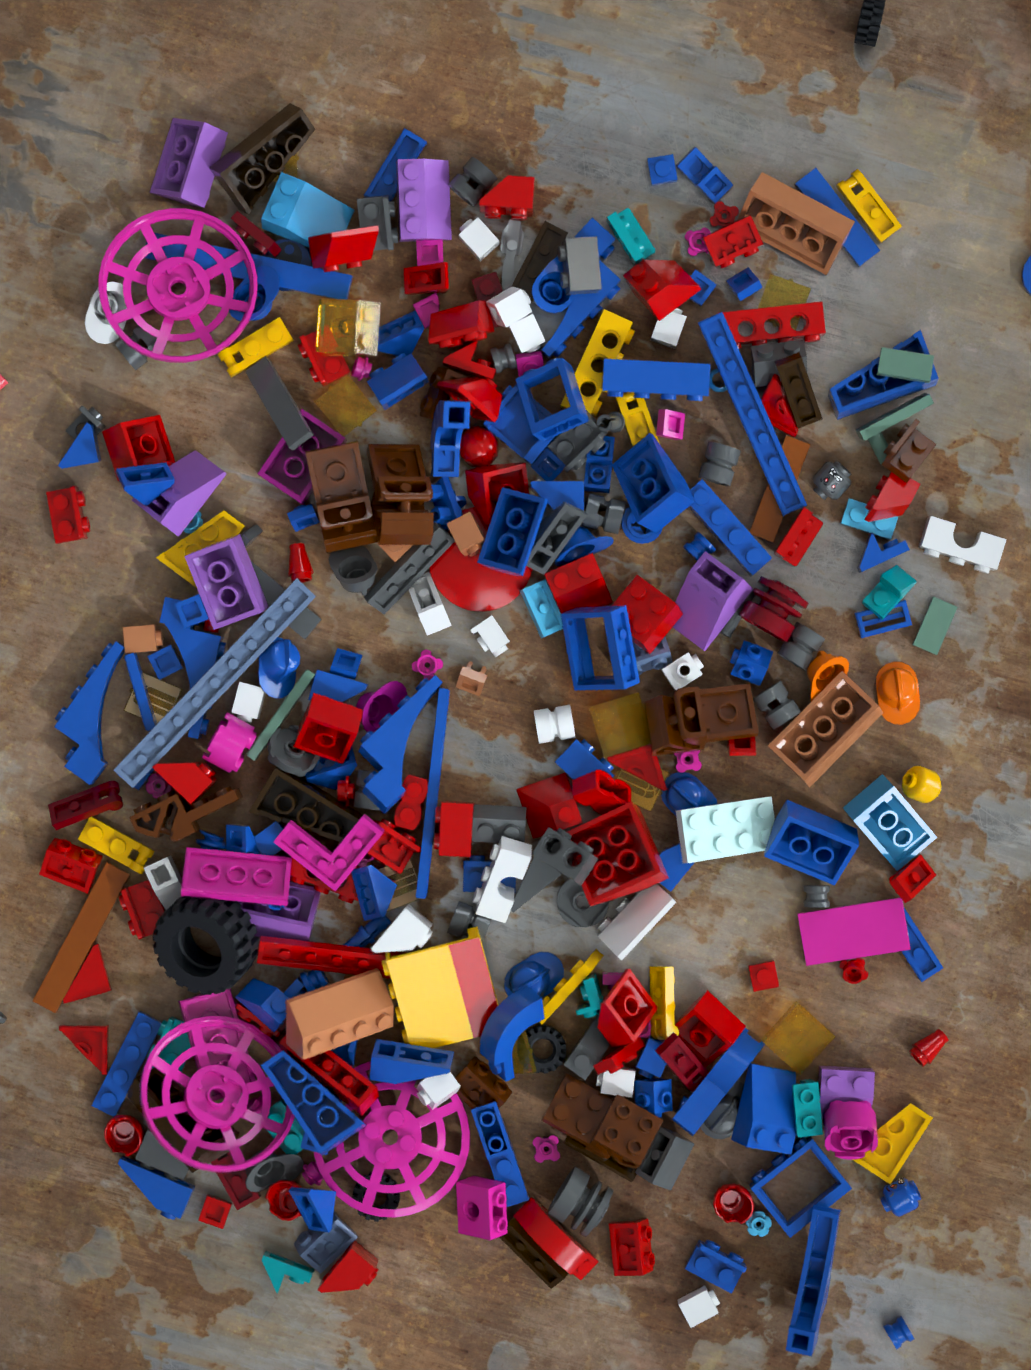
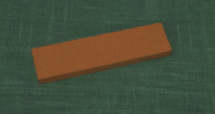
(768, 514)

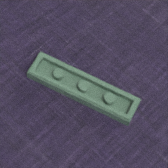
(281, 714)

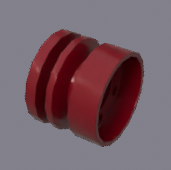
(774, 608)

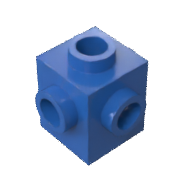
(750, 662)
(654, 1095)

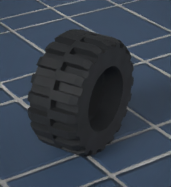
(191, 964)

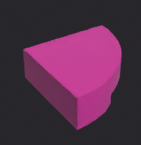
(426, 307)

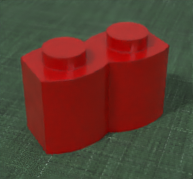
(600, 791)
(409, 811)

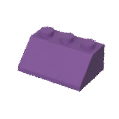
(186, 162)
(423, 199)
(226, 582)
(290, 922)

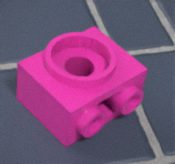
(481, 1207)

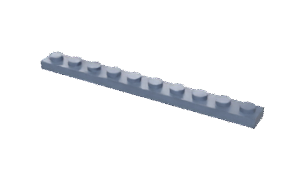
(214, 683)

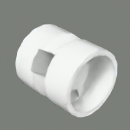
(554, 724)

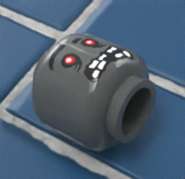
(831, 480)

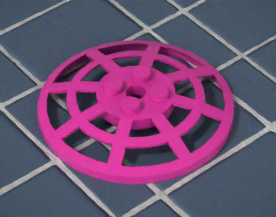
(173, 271)
(214, 1078)
(399, 1154)

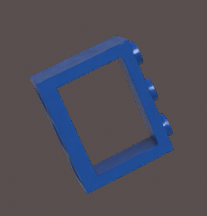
(619, 643)
(782, 1161)

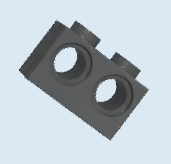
(564, 857)

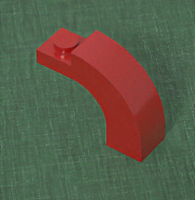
(555, 1239)

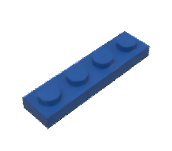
(127, 1064)

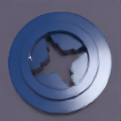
(636, 533)

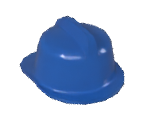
(267, 289)
(548, 291)
(581, 545)
(278, 668)
(686, 792)
(538, 972)

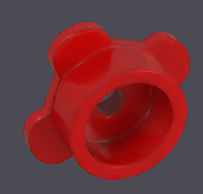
(720, 209)
(345, 790)
(854, 976)

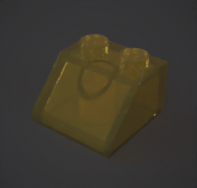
(348, 327)
(620, 724)
(798, 1038)

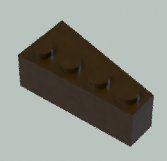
(262, 156)
(311, 808)
(154, 1099)

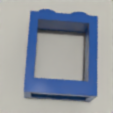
(563, 420)

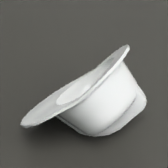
(95, 319)

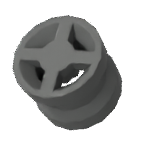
(503, 358)
(816, 896)

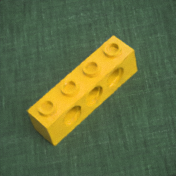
(607, 325)

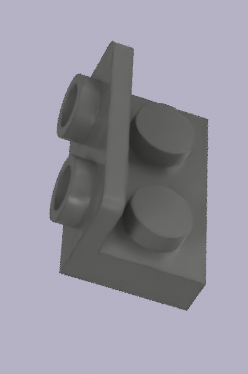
(378, 211)
(577, 442)

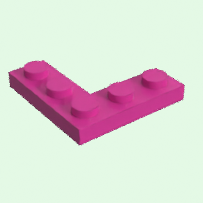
(329, 866)

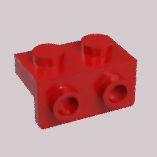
(393, 848)

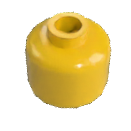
(921, 784)

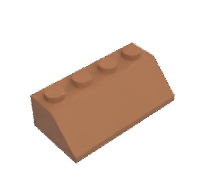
(796, 223)
(825, 729)
(338, 1014)

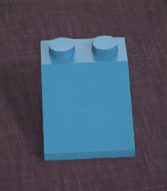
(303, 211)
(889, 822)

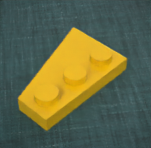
(215, 530)
(566, 987)
(896, 1142)

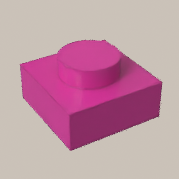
(429, 252)
(528, 361)
(670, 424)
(610, 978)

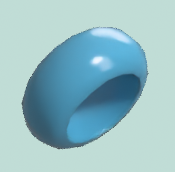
(712, 386)

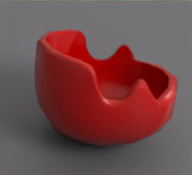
(478, 446)
(124, 1134)
(281, 1201)
(733, 1203)

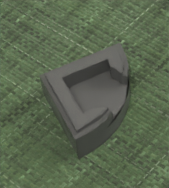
(251, 534)

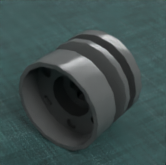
(580, 1201)

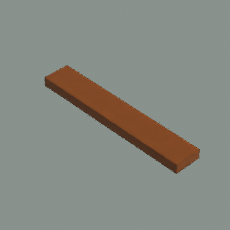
(81, 937)

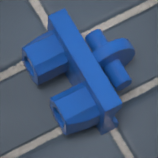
(446, 503)

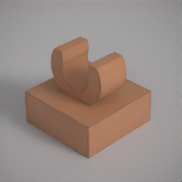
(471, 680)

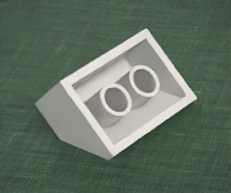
(634, 919)
(405, 932)

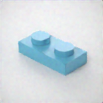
(854, 517)
(542, 608)

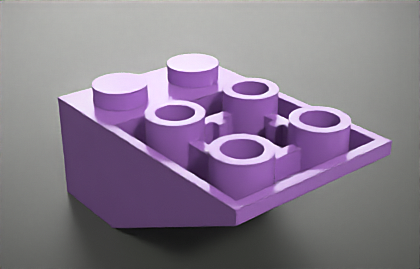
(193, 485)
(709, 600)

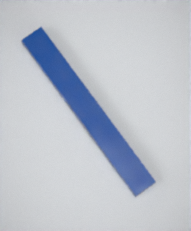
(291, 275)
(752, 413)
(433, 792)

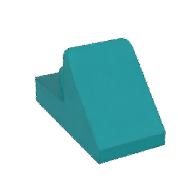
(889, 591)
(279, 1266)

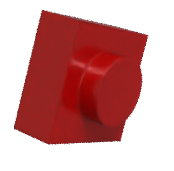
(763, 976)
(215, 1211)

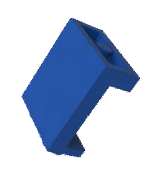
(514, 429)

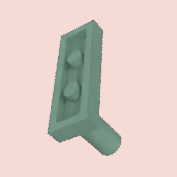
(873, 429)

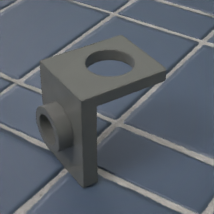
(86, 415)

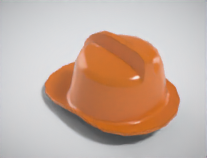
(824, 670)
(898, 692)

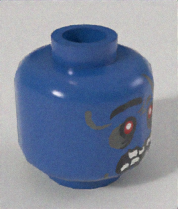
(900, 1197)

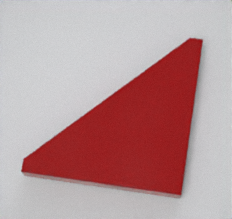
(778, 408)
(641, 764)
(91, 978)
(91, 1042)

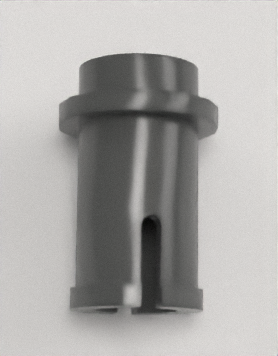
(612, 422)

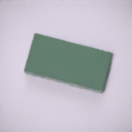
(905, 365)
(934, 625)

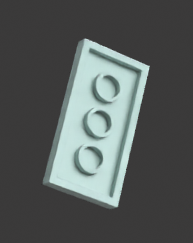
(725, 829)

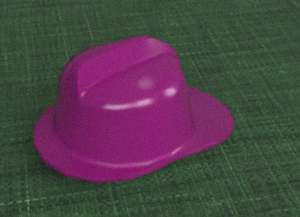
(380, 703)

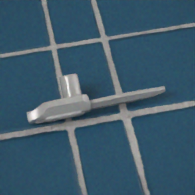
(511, 246)

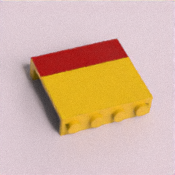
(442, 991)

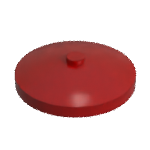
(472, 584)

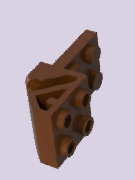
(400, 494)
(341, 496)
(699, 717)
(153, 819)
(602, 1123)

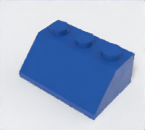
(512, 532)
(811, 842)

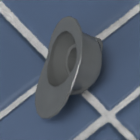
(354, 568)
(722, 1119)
(272, 1170)

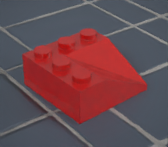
(624, 854)

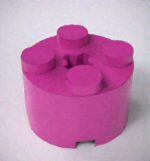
(229, 742)
(850, 1129)

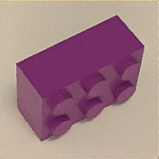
(289, 468)

